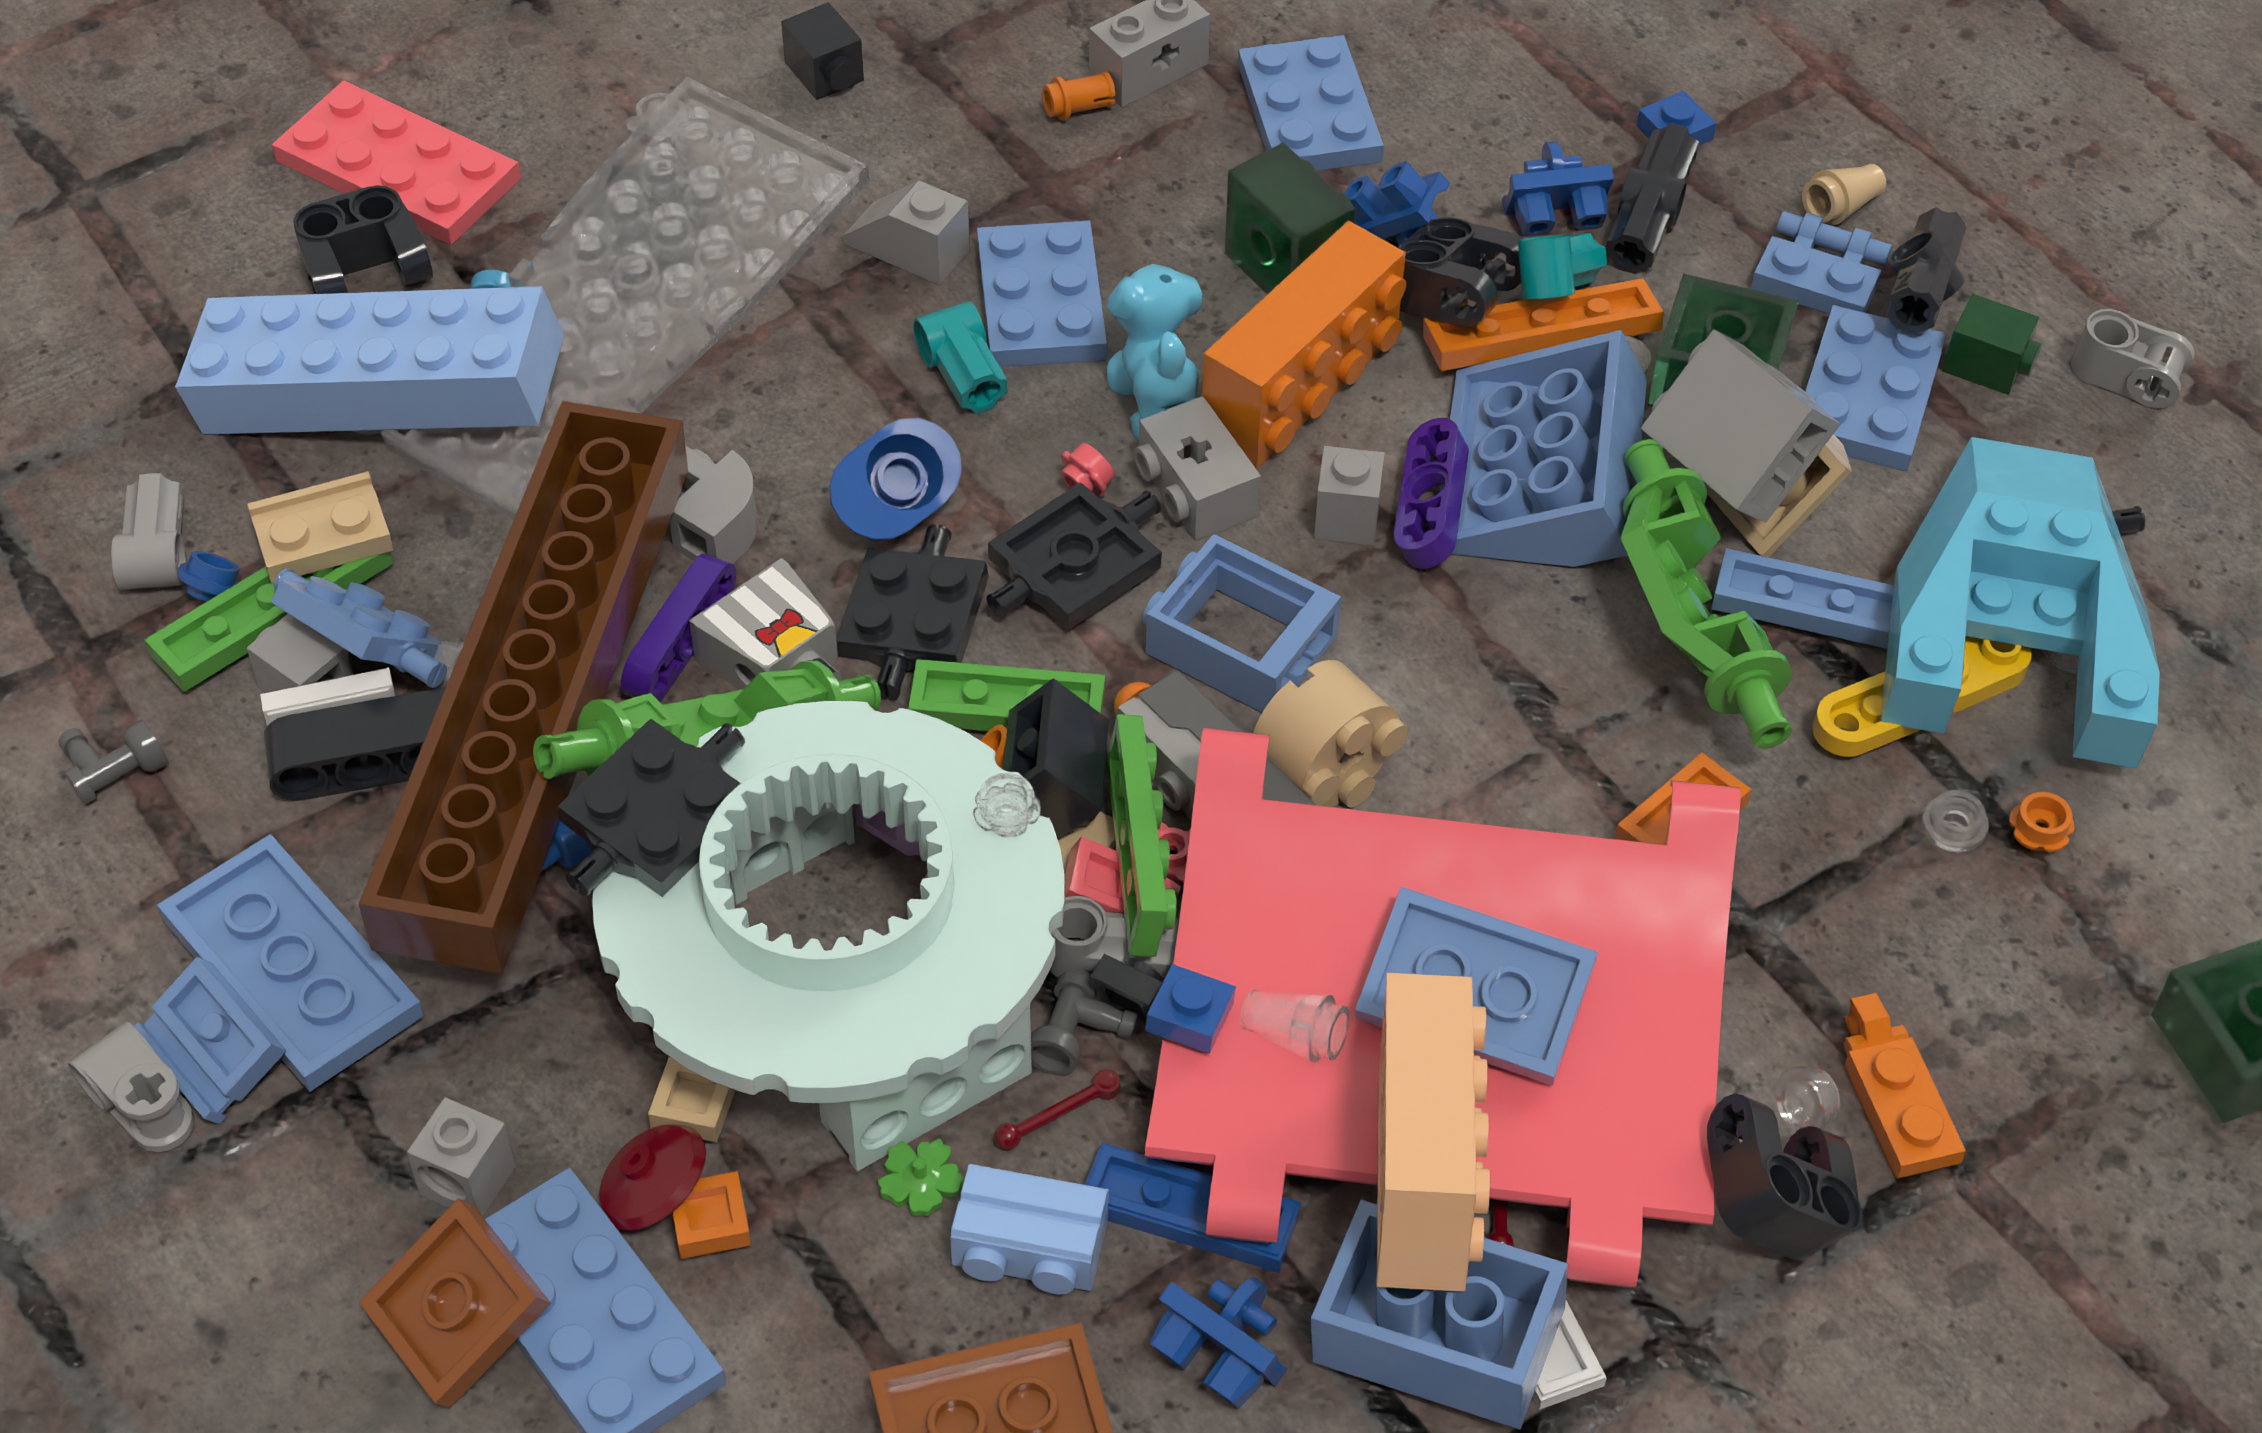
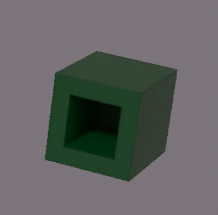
(1992, 345)

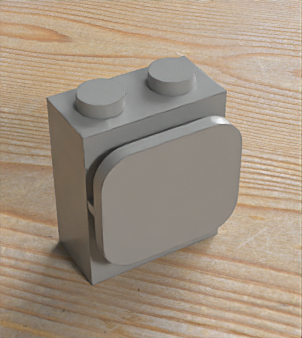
(1740, 425)

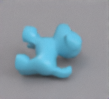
(1154, 359)

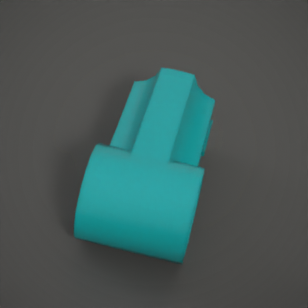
(1558, 264)
(958, 346)

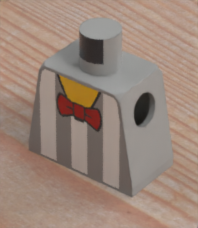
(764, 628)

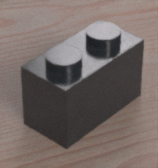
(1061, 752)

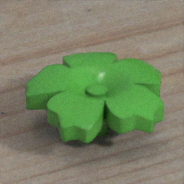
(920, 1177)

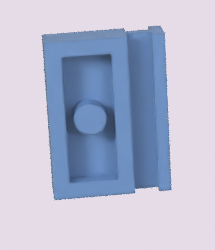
(210, 1039)

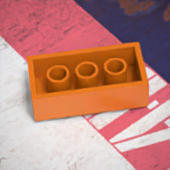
(1305, 341)

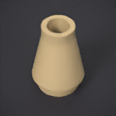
(1842, 191)

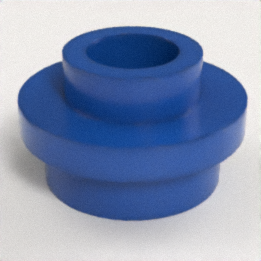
(207, 575)

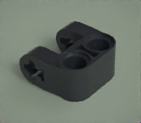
(357, 234)
(1453, 258)
(1776, 1198)

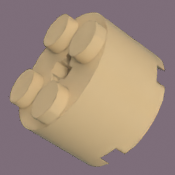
(1331, 734)

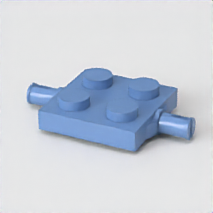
(361, 624)

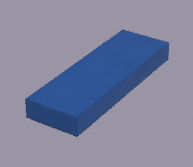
(1175, 1204)

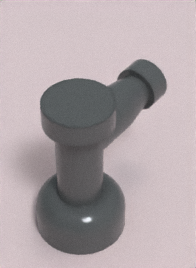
(93, 772)
(1055, 1045)

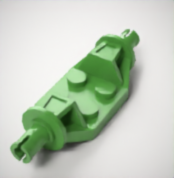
(1665, 541)
(608, 725)

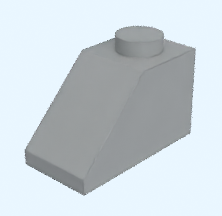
(914, 230)

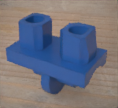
(1558, 184)
(1400, 203)
(1191, 1323)

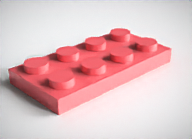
(367, 141)

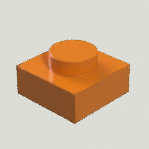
(712, 1217)

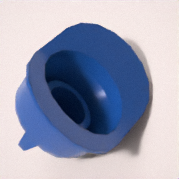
(895, 479)

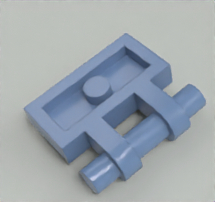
(1816, 276)

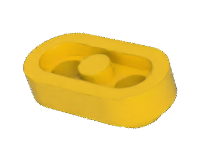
(1990, 670)
(1859, 711)

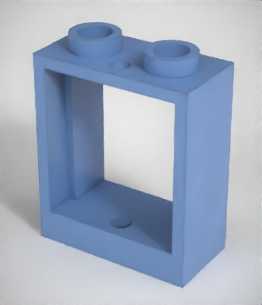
(1226, 567)

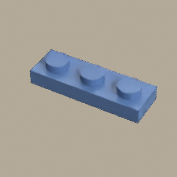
(1804, 598)

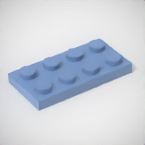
(292, 960)
(611, 1336)

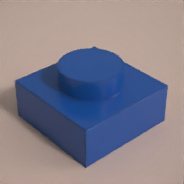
(1679, 110)
(1190, 1008)

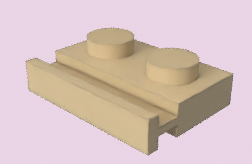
(320, 526)

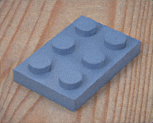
(1311, 101)
(1041, 293)
(1875, 384)
(1519, 975)

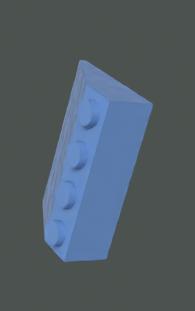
(1549, 451)

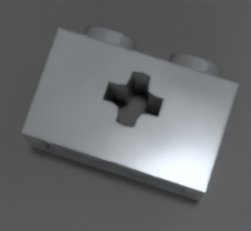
(1150, 46)
(1198, 468)

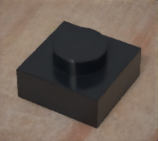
(1127, 985)

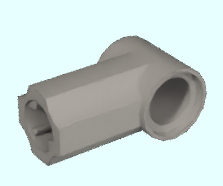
(151, 538)
(1102, 934)

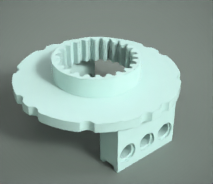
(870, 1031)

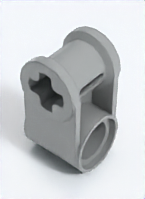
(2127, 355)
(135, 1088)

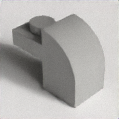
(715, 508)

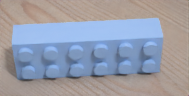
(371, 361)

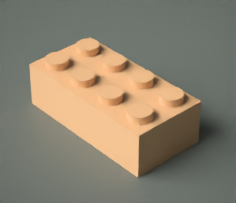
(1431, 1133)

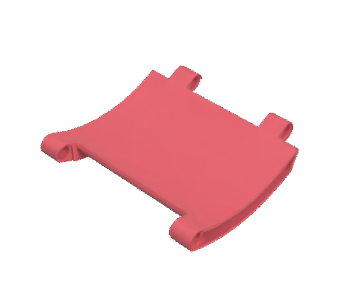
(1300, 906)

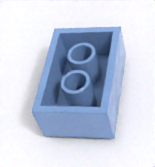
(1449, 1347)

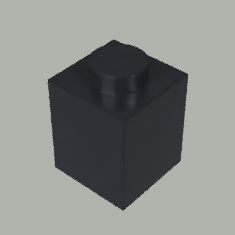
(822, 50)

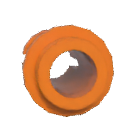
(1077, 95)

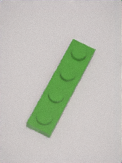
(231, 621)
(1140, 852)

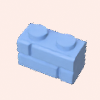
(1029, 1229)

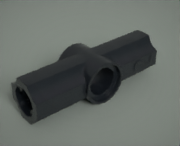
(1652, 198)
(1926, 270)

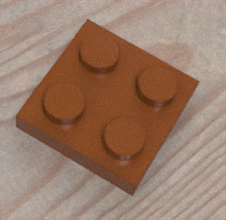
(454, 1303)

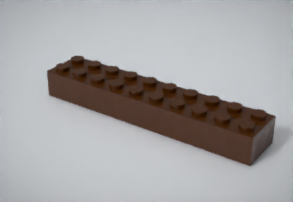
(536, 653)

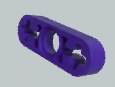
(1442, 512)
(668, 639)

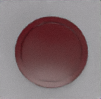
(652, 1176)

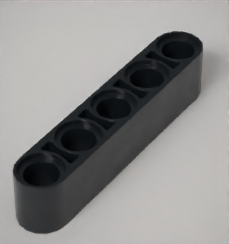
(348, 745)

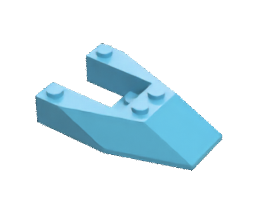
(2031, 560)

